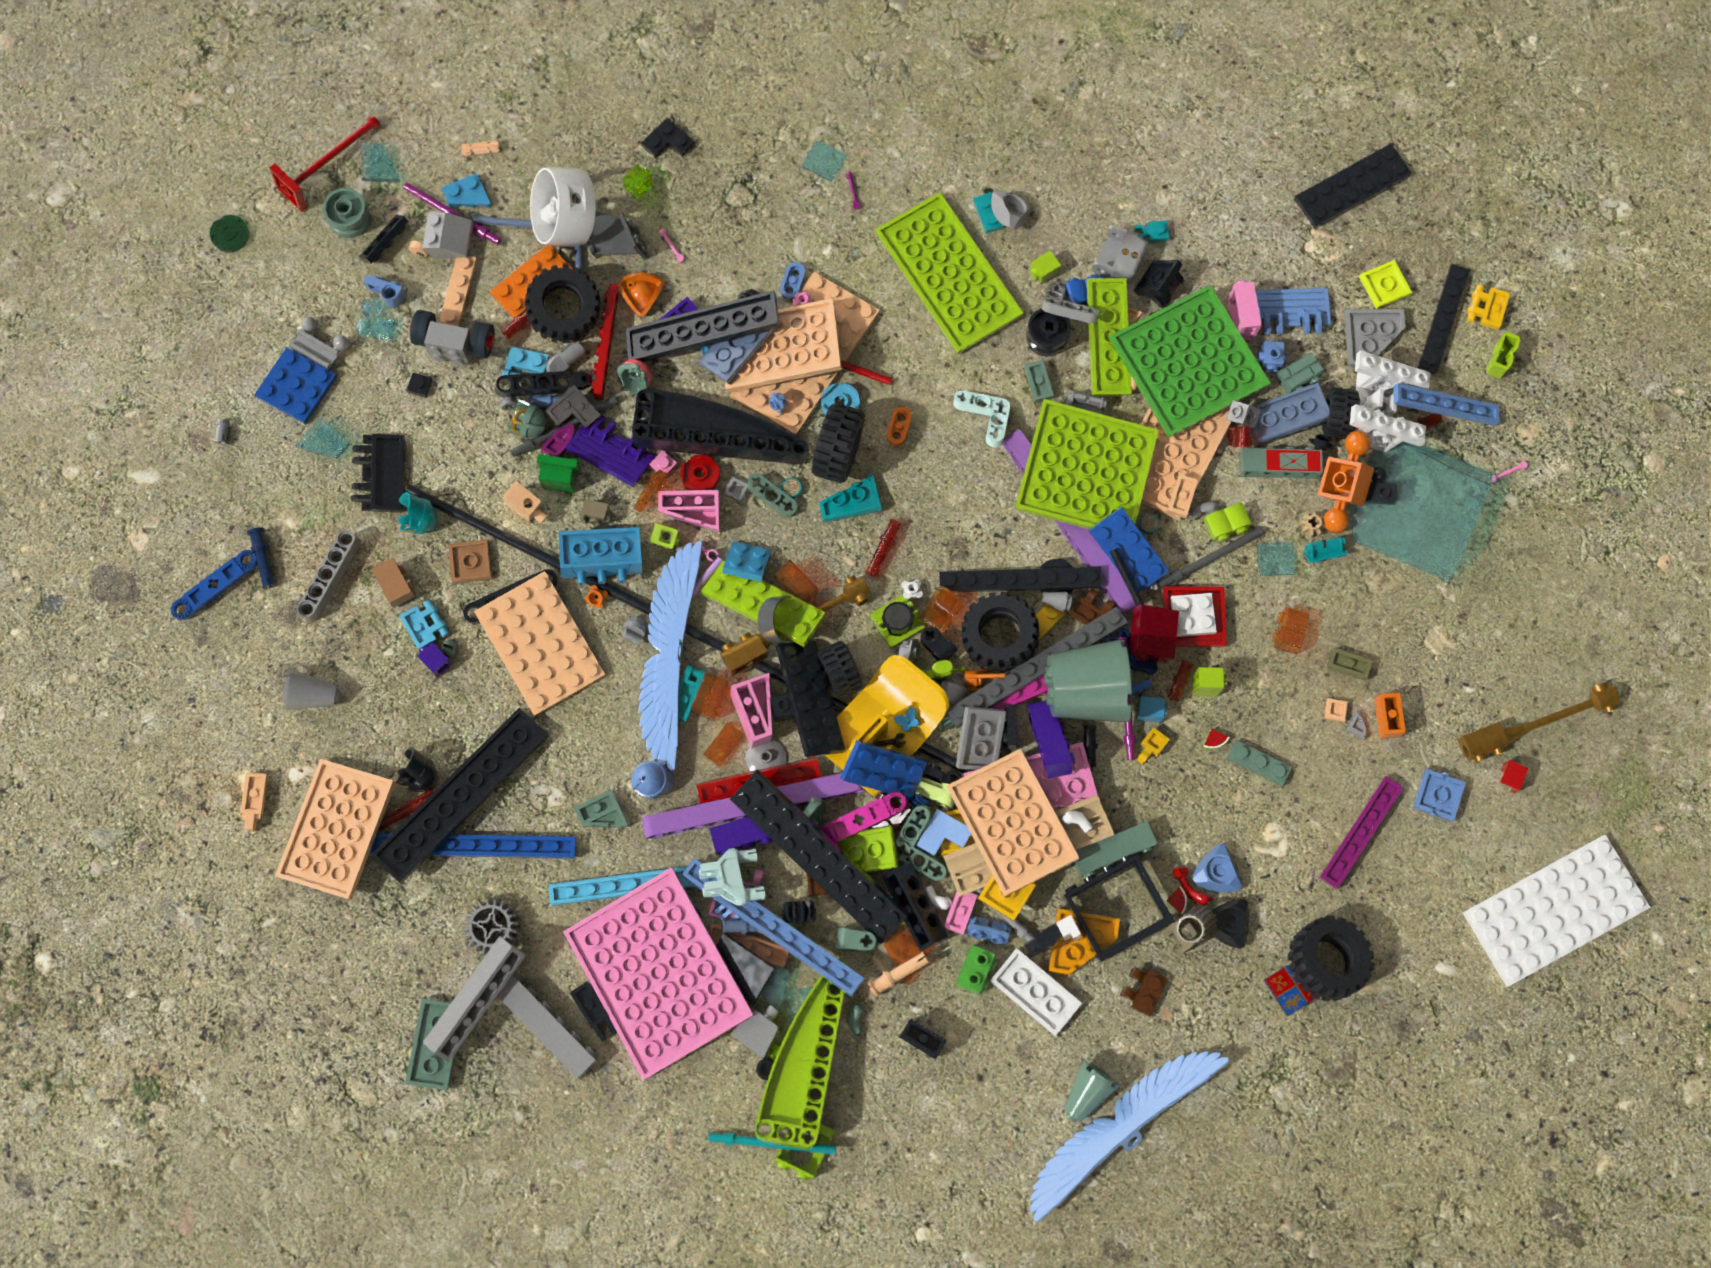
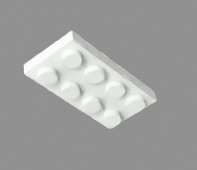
(1035, 992)

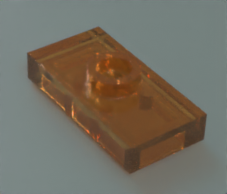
(723, 744)

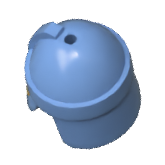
(658, 780)

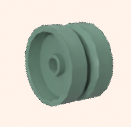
(346, 213)

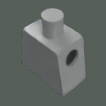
(758, 1031)

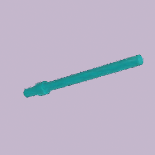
(730, 1139)

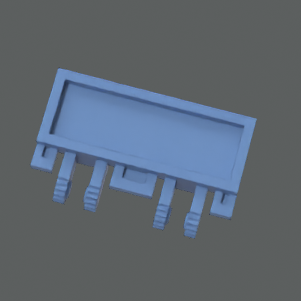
(1291, 306)

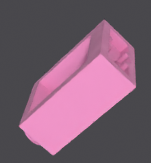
(1245, 309)

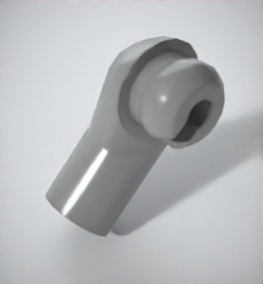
(1202, 507)

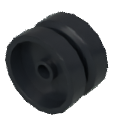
(1047, 333)

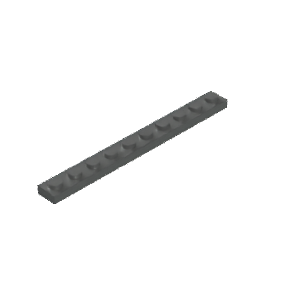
(1036, 666)

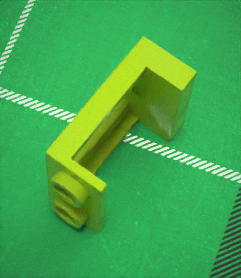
(811, 1168)

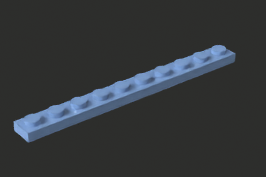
(785, 936)

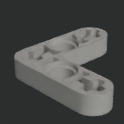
(1054, 304)

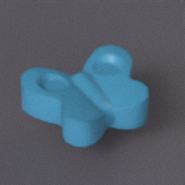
(908, 720)

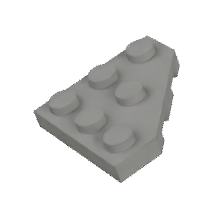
(1371, 330)

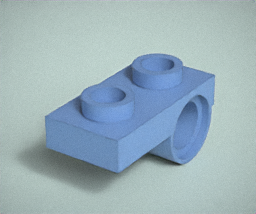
(386, 288)

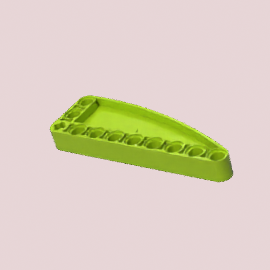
(792, 1076)

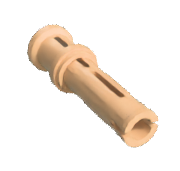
(889, 979)

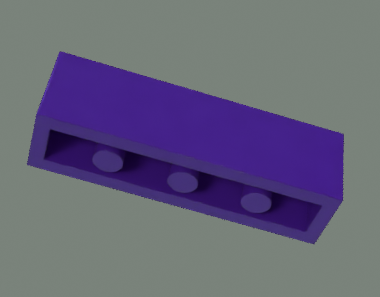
(1050, 740)
(737, 835)

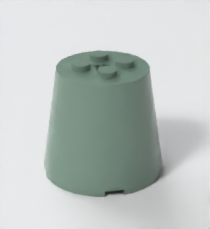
(1090, 683)

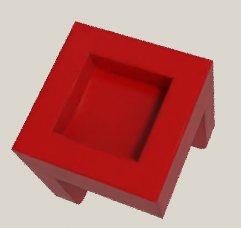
(1513, 775)

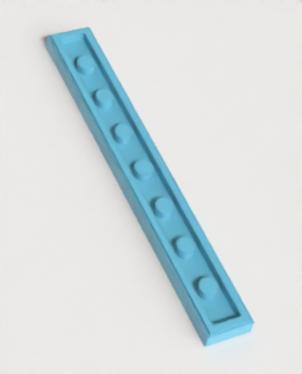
(605, 887)

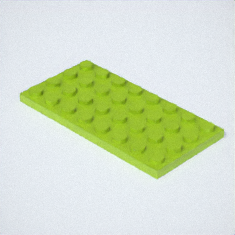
(949, 273)

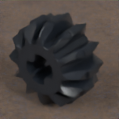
(799, 912)

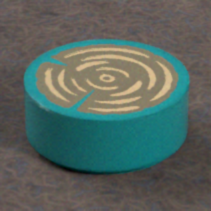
(792, 487)
(1149, 524)

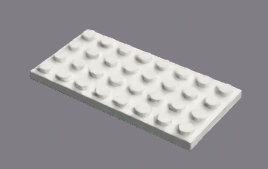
(1556, 910)

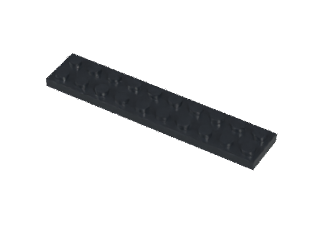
(459, 796)
(819, 856)

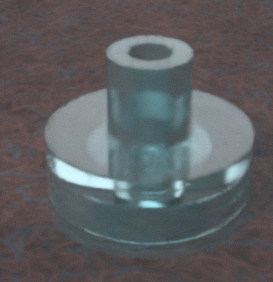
(371, 307)

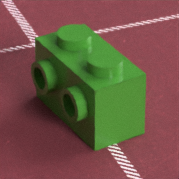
(976, 969)

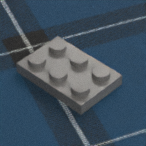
(980, 737)

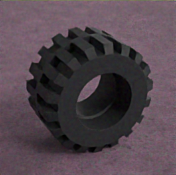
(1340, 405)
(840, 668)

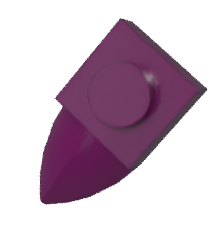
(558, 440)

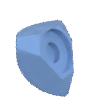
(1218, 871)

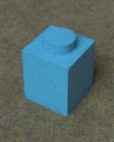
(1151, 709)

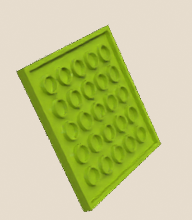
(1085, 466)

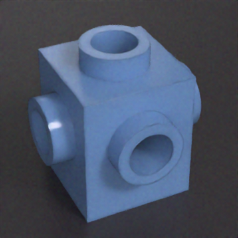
(1272, 356)

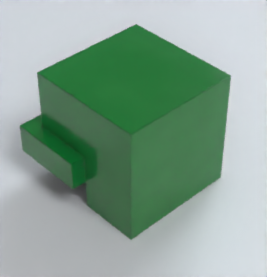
(558, 473)

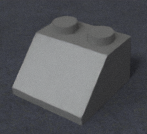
(447, 235)

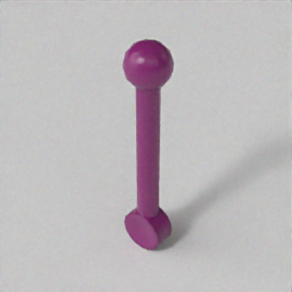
(856, 205)

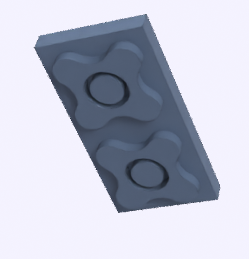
(729, 357)
(1290, 413)

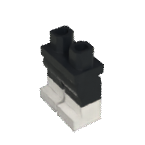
(1052, 936)

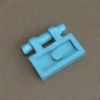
(418, 627)

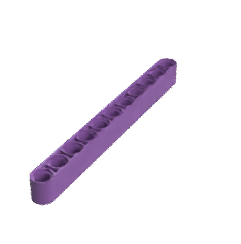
(1080, 538)
(726, 811)

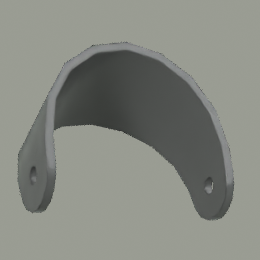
(766, 619)

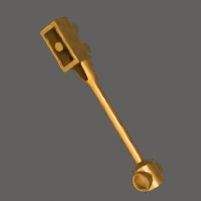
(753, 647)
(1495, 738)

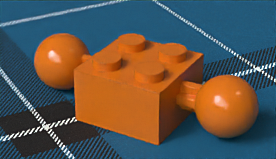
(1346, 481)

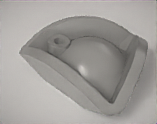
(1010, 209)

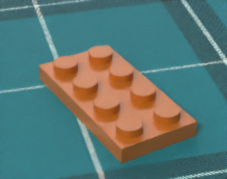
(512, 290)

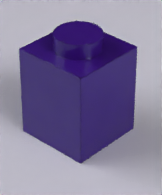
(434, 659)

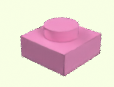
(664, 463)

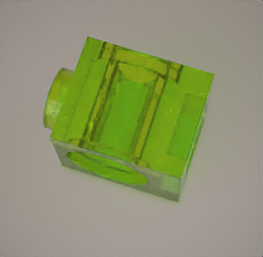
(637, 181)

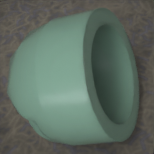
(448, 652)

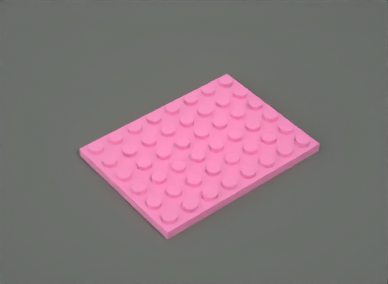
(658, 973)

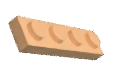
(458, 291)

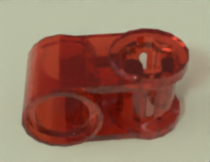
(1239, 437)

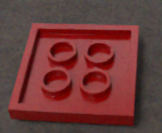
(1218, 598)

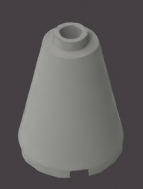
(308, 692)

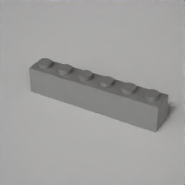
(474, 999)
(547, 1027)

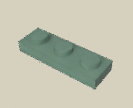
(1259, 763)

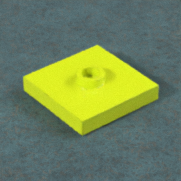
(1385, 284)

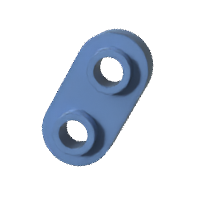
(792, 282)

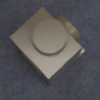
(595, 513)

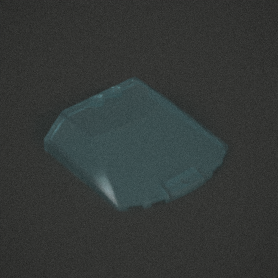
(1432, 509)

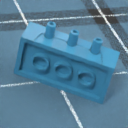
(600, 553)

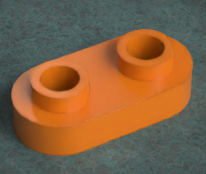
(899, 427)

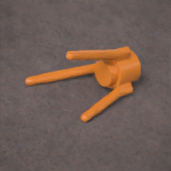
(974, 678)

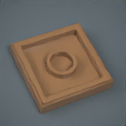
(470, 561)

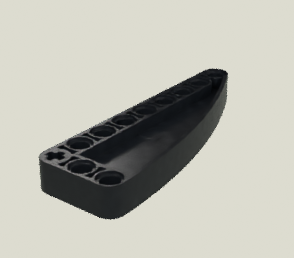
(699, 419)

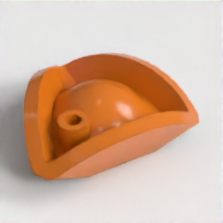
(640, 291)

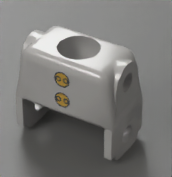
(1120, 255)

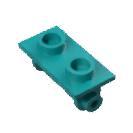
(1316, 551)

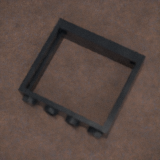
(1108, 872)

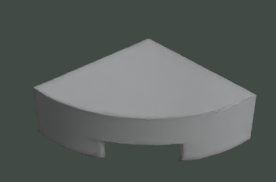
(1357, 726)

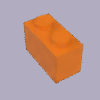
(1389, 715)

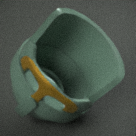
(528, 420)

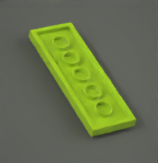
(1108, 371)
(745, 596)

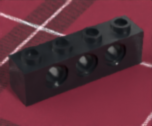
(912, 897)

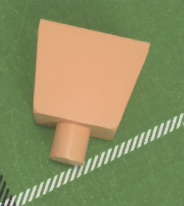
(518, 497)

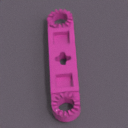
(872, 813)

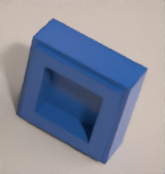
(1140, 687)

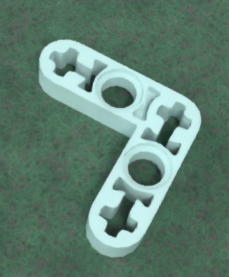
(991, 409)

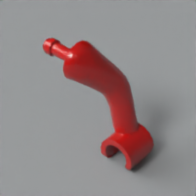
(1180, 874)

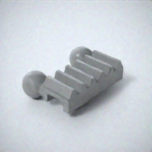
(315, 349)

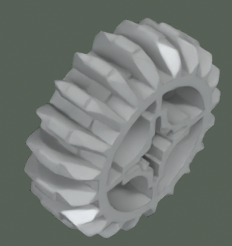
(489, 936)

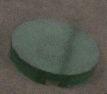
(229, 233)

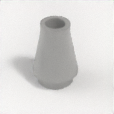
(1057, 600)

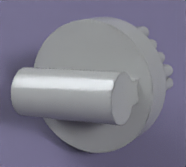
(634, 629)

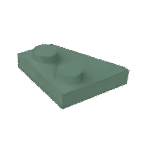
(601, 812)

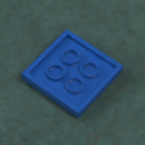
(295, 385)

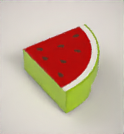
(1215, 740)
(1178, 900)

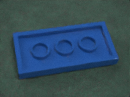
(1136, 552)
(883, 769)

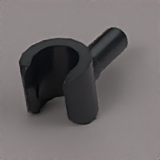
(895, 742)

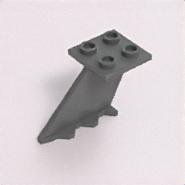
(615, 236)

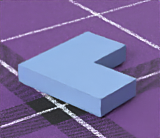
(943, 827)

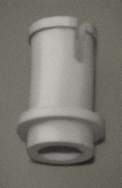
(221, 431)

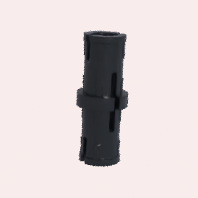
(1090, 744)

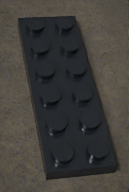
(1352, 186)
(810, 699)

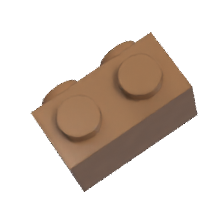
(393, 582)

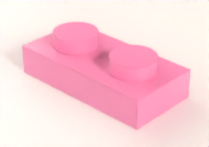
(960, 913)

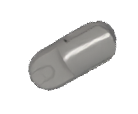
(565, 357)

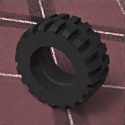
(562, 279)
(838, 443)
(997, 607)
(1350, 944)

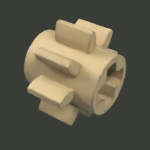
(1316, 522)

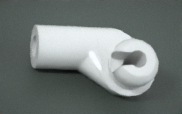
(1078, 818)
(937, 901)

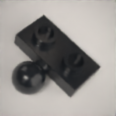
(1381, 492)

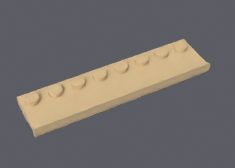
(972, 873)

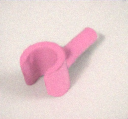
(705, 551)

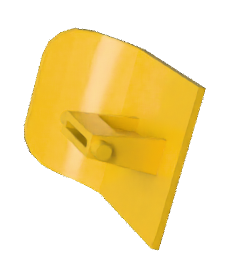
(888, 694)

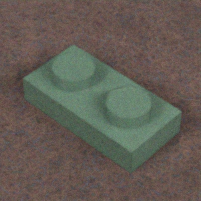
(1038, 381)

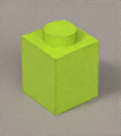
(1044, 267)

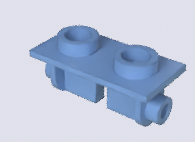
(979, 929)

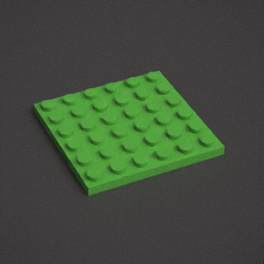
(1189, 361)

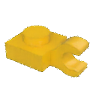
(1153, 743)

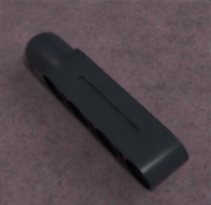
(580, 379)

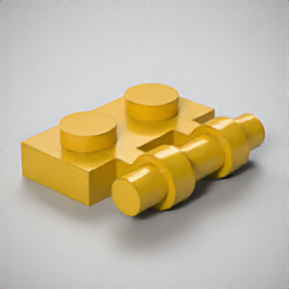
(1494, 307)

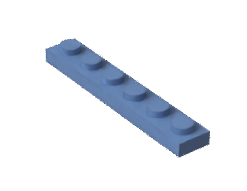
(1446, 404)

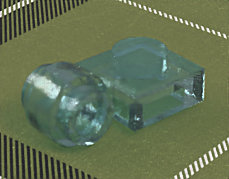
(381, 328)

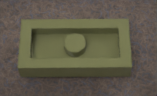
(1349, 664)

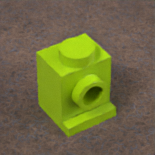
(658, 539)

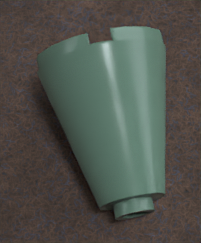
(1088, 1091)

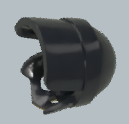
(419, 772)

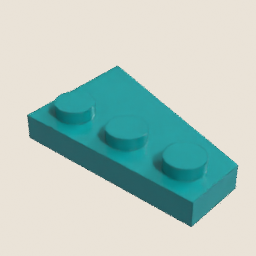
(855, 501)

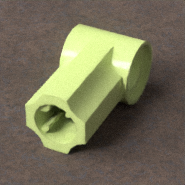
(935, 792)

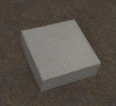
(736, 489)

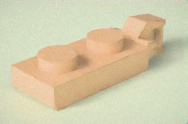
(253, 799)

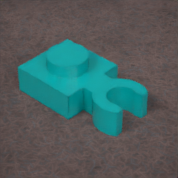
(1156, 231)

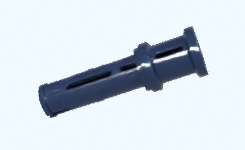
(260, 549)

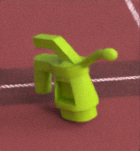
(942, 670)

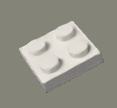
(1195, 614)

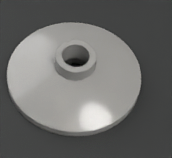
(773, 748)

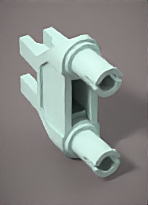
(729, 879)

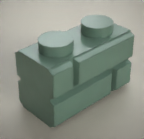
(1300, 374)

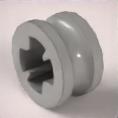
(508, 403)

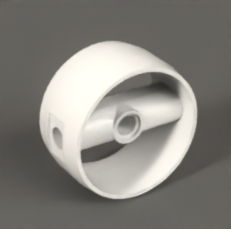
(553, 209)

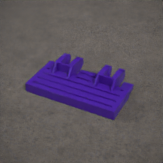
(611, 455)

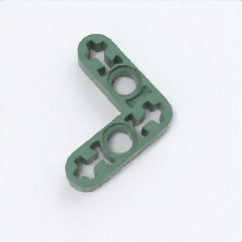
(910, 844)

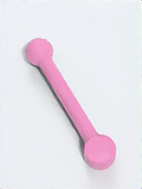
(680, 258)
(1522, 465)

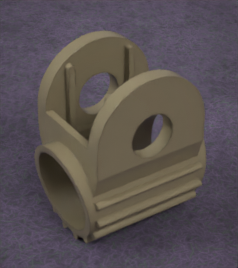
(1203, 916)

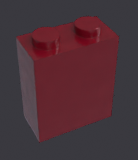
(1154, 633)

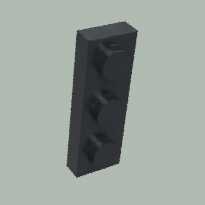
(384, 239)

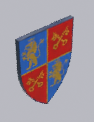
(1287, 991)

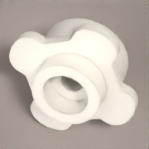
(908, 594)

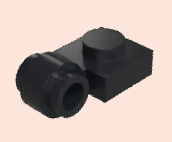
(934, 772)

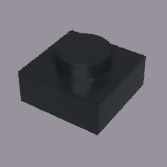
(419, 385)

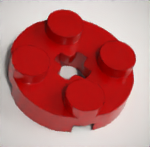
(693, 466)

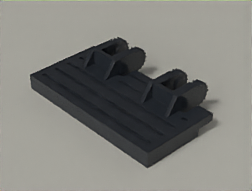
(384, 472)

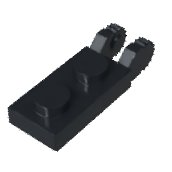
(592, 1009)

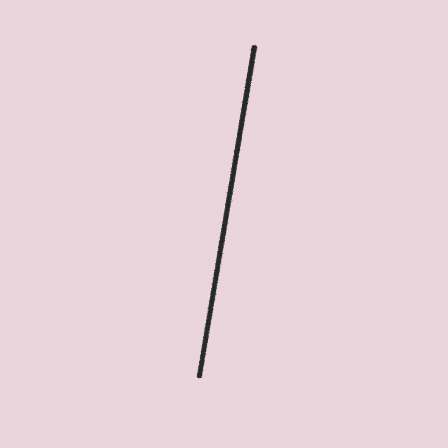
(632, 601)

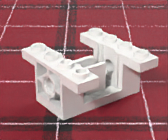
(1376, 408)

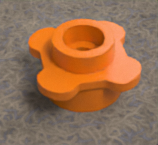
(598, 602)

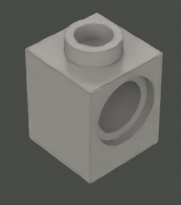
(1243, 414)

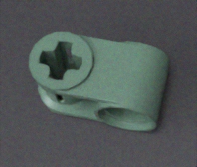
(851, 940)

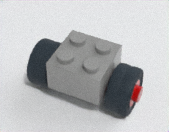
(451, 341)

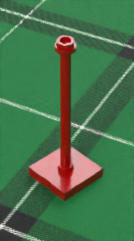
(289, 186)

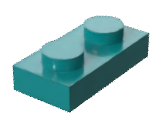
(984, 209)

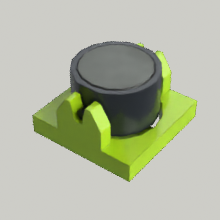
(897, 620)

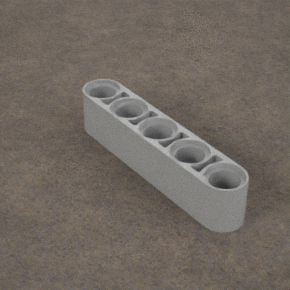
(328, 566)

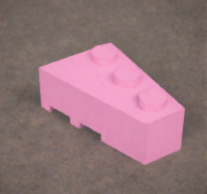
(692, 506)
(753, 708)

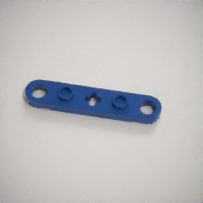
(203, 594)

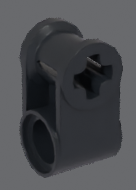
(939, 647)

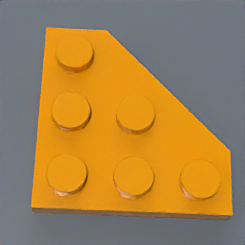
(1072, 954)

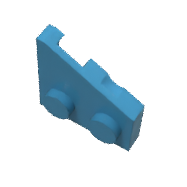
(466, 193)

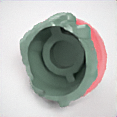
(635, 376)

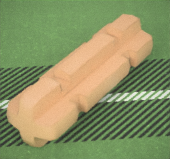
(480, 148)

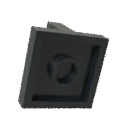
(1160, 281)

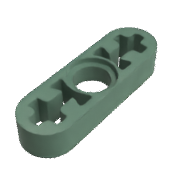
(772, 503)

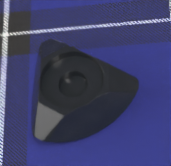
(1232, 923)

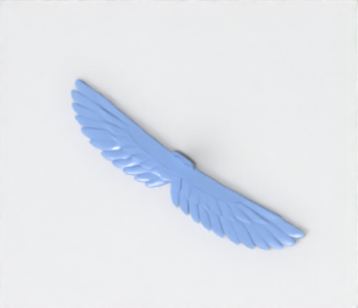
(662, 672)
(1104, 1135)

